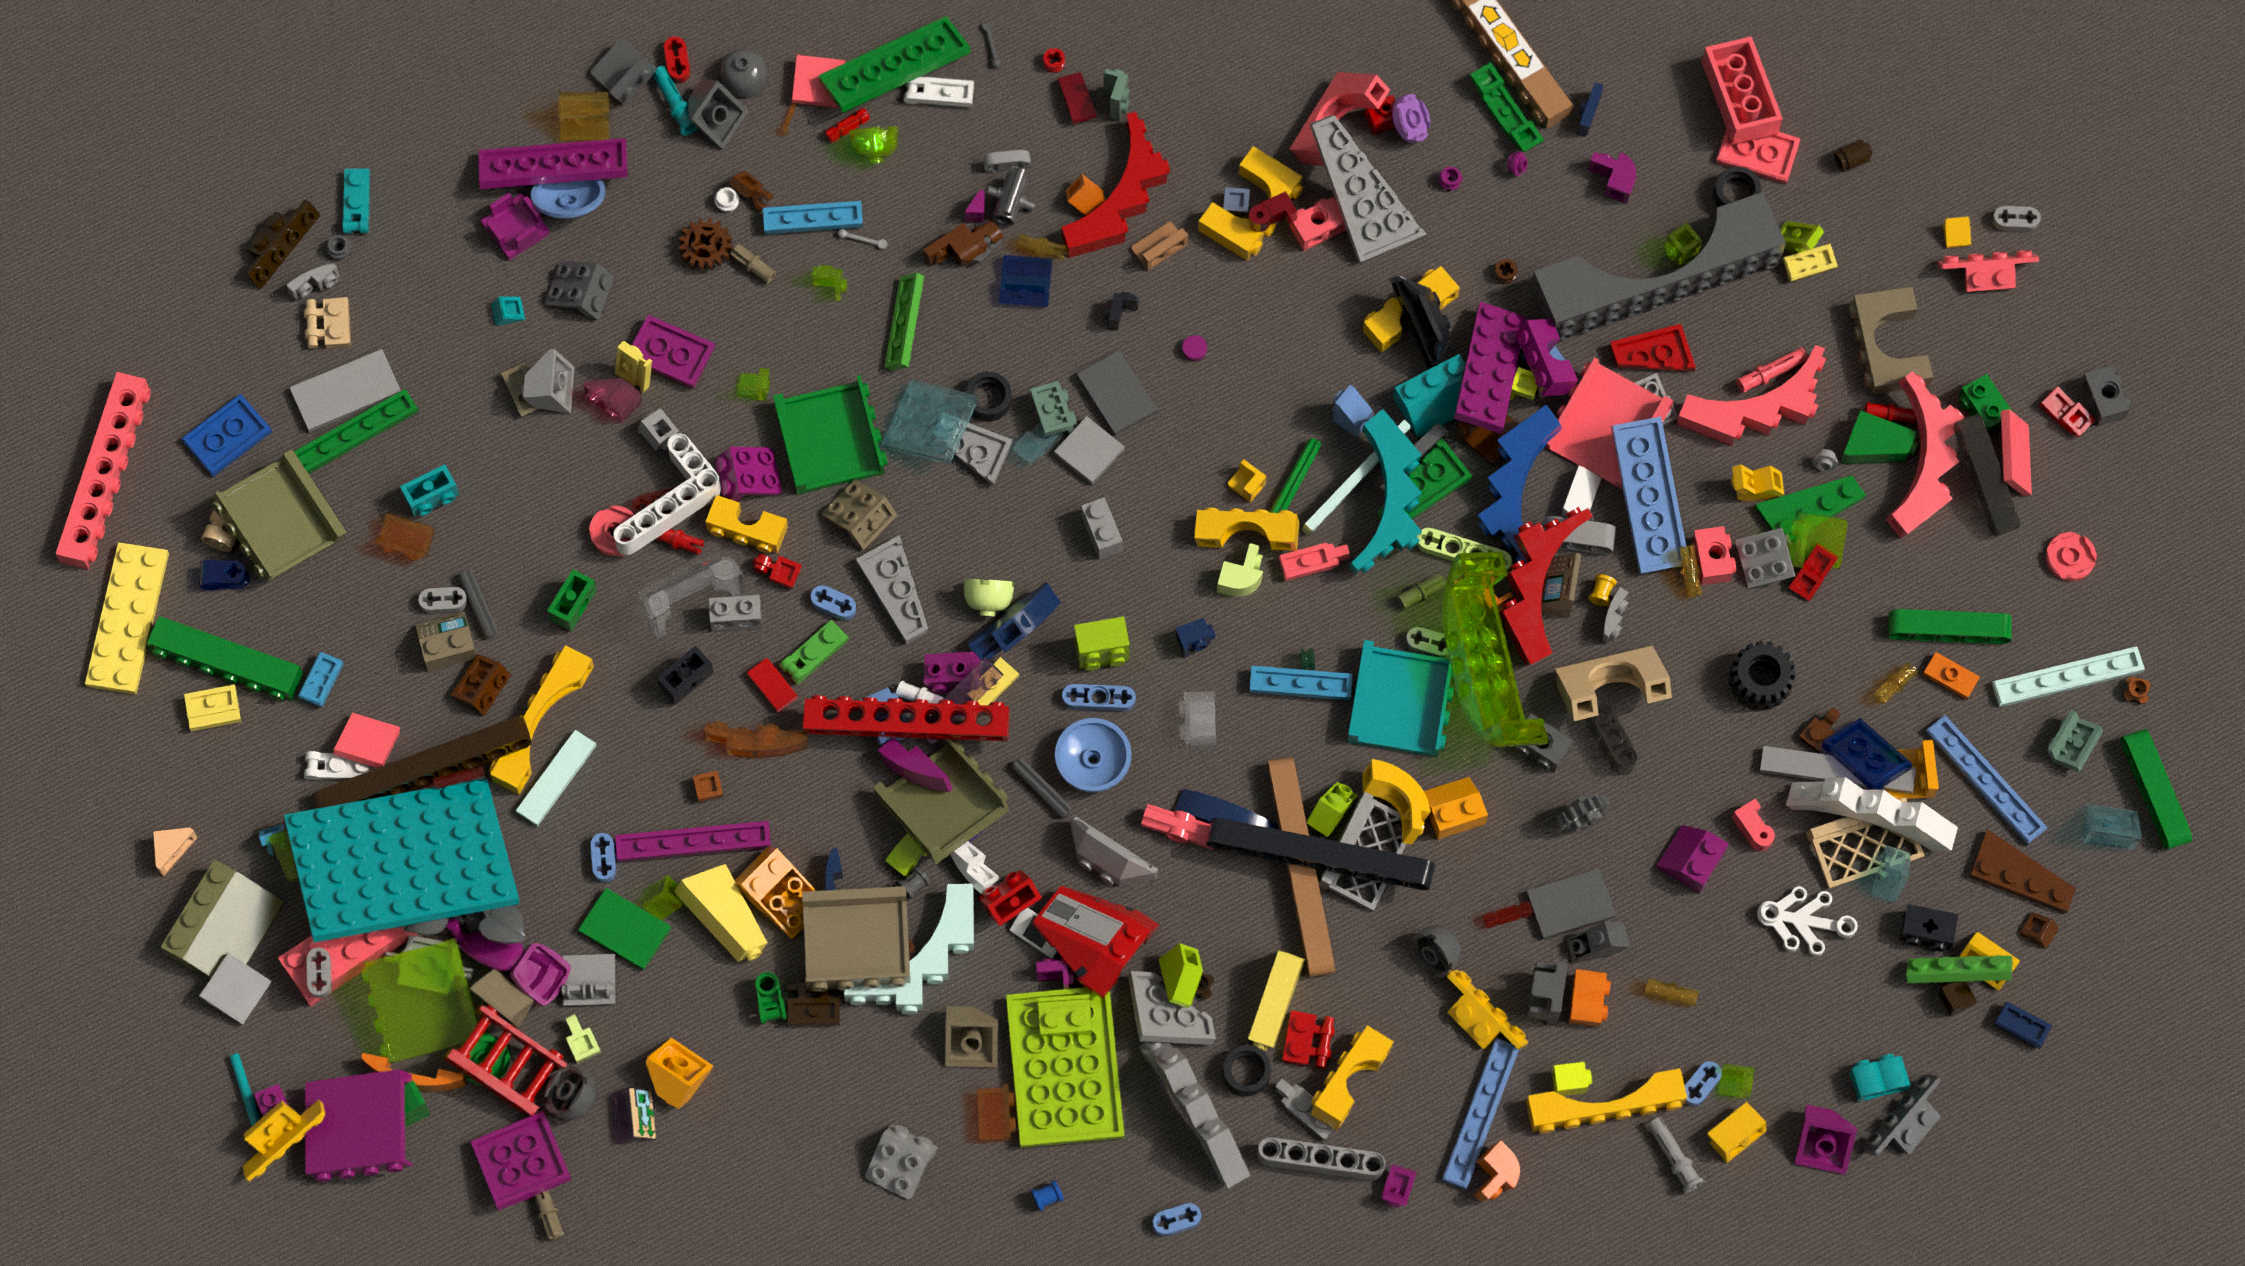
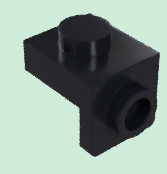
(1120, 301)

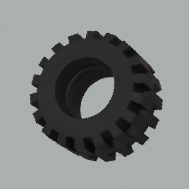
(1772, 659)

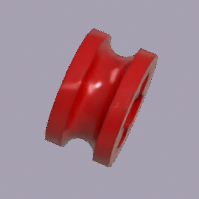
(1057, 66)

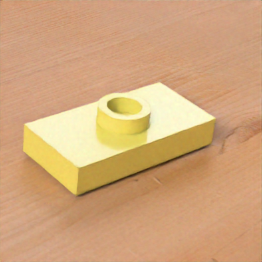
(1810, 262)
(1002, 684)

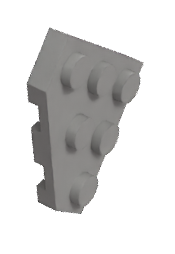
(1164, 1021)

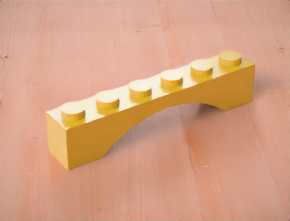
(566, 676)
(1554, 1110)

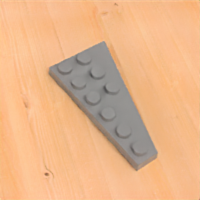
(1366, 202)

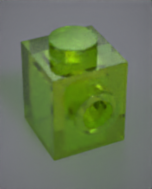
(1682, 244)

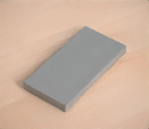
(345, 390)

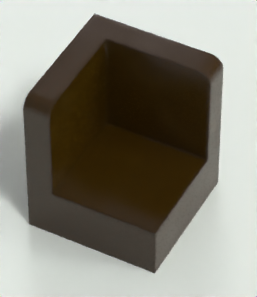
(1957, 997)

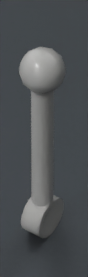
(882, 244)

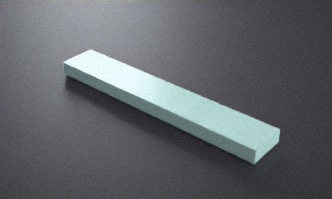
(1345, 488)
(2068, 676)

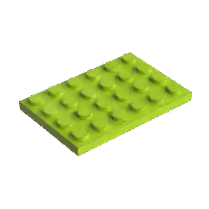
(1064, 1082)

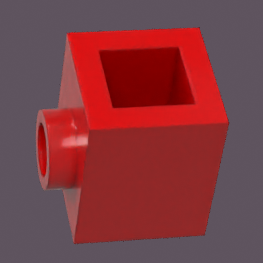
(1382, 118)

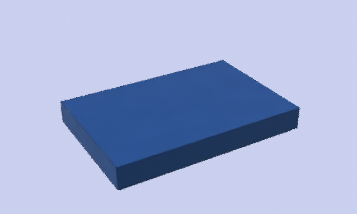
(226, 435)

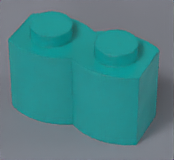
(1879, 1078)

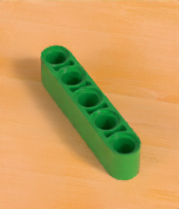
(1950, 626)
(2156, 789)

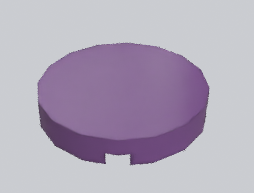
(1411, 118)

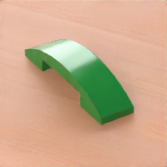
(1504, 109)

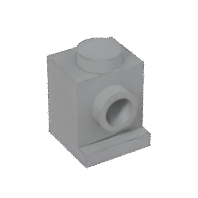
(657, 423)

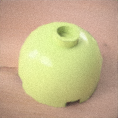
(988, 595)

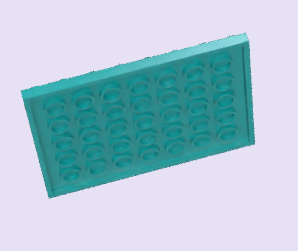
(400, 860)

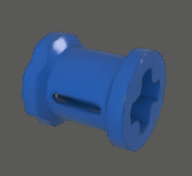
(1047, 1195)

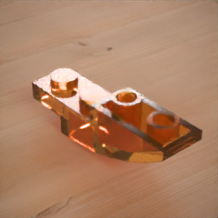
(766, 743)

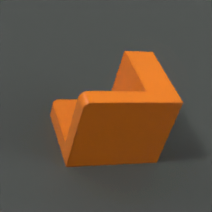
(1085, 195)

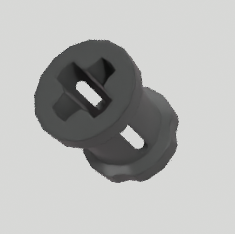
(914, 882)

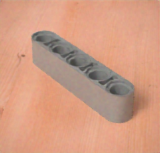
(1333, 1153)

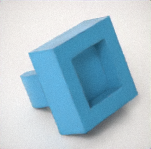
(266, 833)

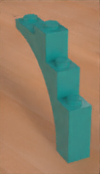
(1395, 457)

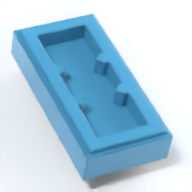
(321, 679)

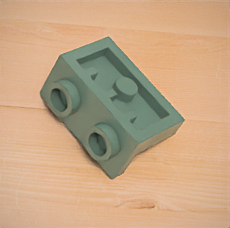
(1052, 408)

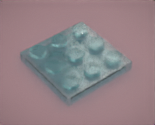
(930, 421)

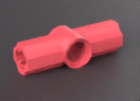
(1176, 825)

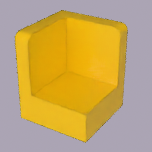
(1247, 481)

